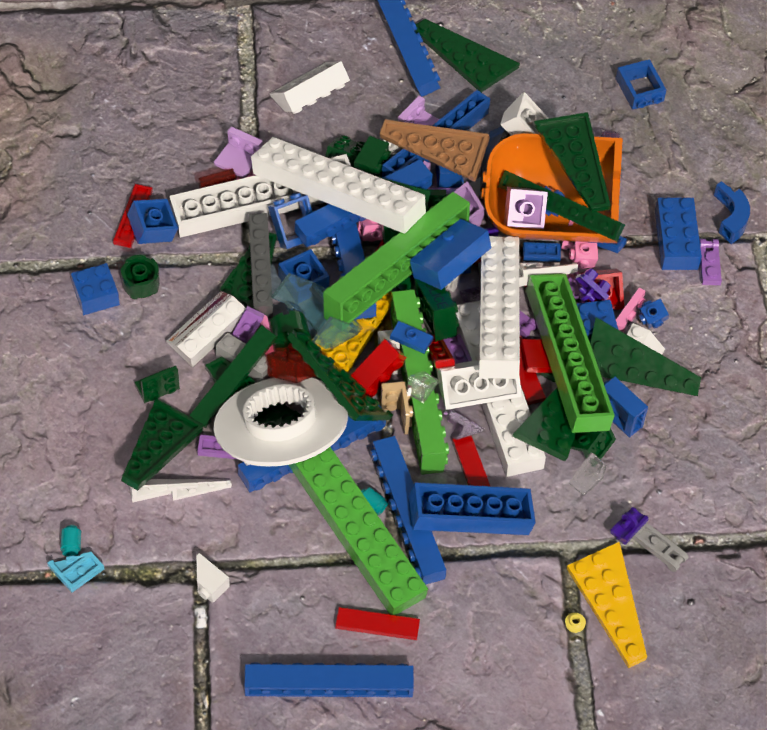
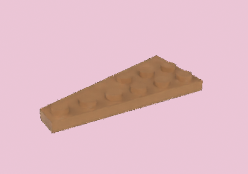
(447, 147)

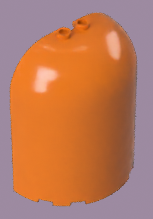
(532, 160)

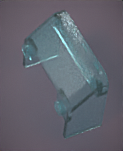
(308, 299)

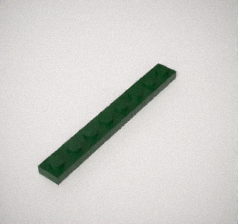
(568, 209)

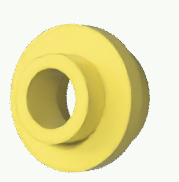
(572, 627)

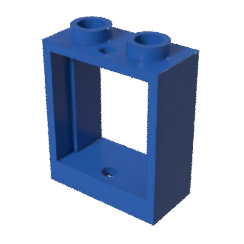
(635, 71)
(306, 209)
(627, 407)

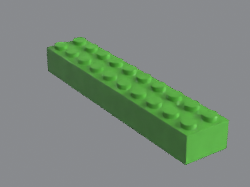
(391, 262)
(569, 353)
(426, 417)
(360, 531)

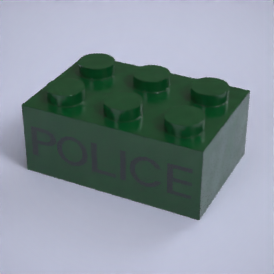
(437, 310)

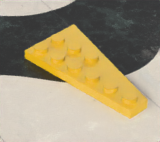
(349, 351)
(608, 592)

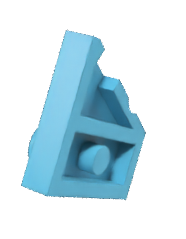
(76, 570)

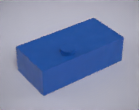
(450, 254)

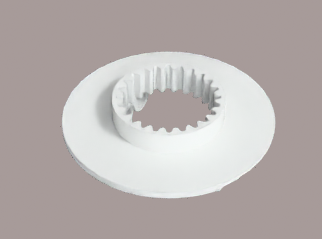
(278, 446)

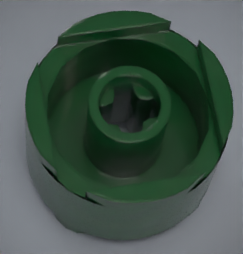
(140, 276)
(283, 325)

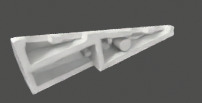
(528, 269)
(178, 488)

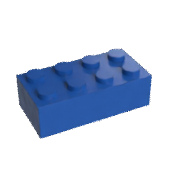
(677, 234)

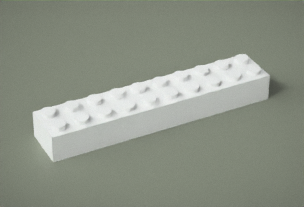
(339, 184)
(231, 203)
(500, 310)
(503, 415)

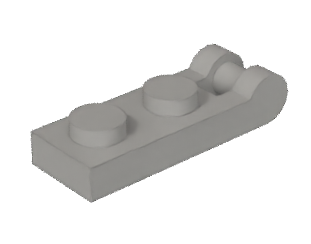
(660, 547)

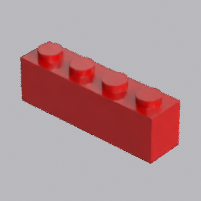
(379, 367)

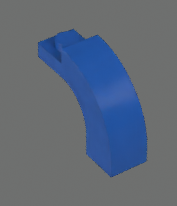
(738, 205)

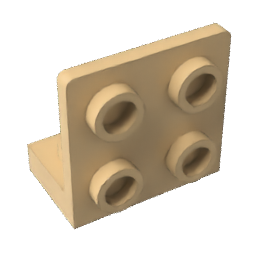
(395, 397)

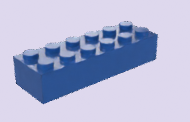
(471, 509)

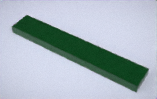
(233, 376)

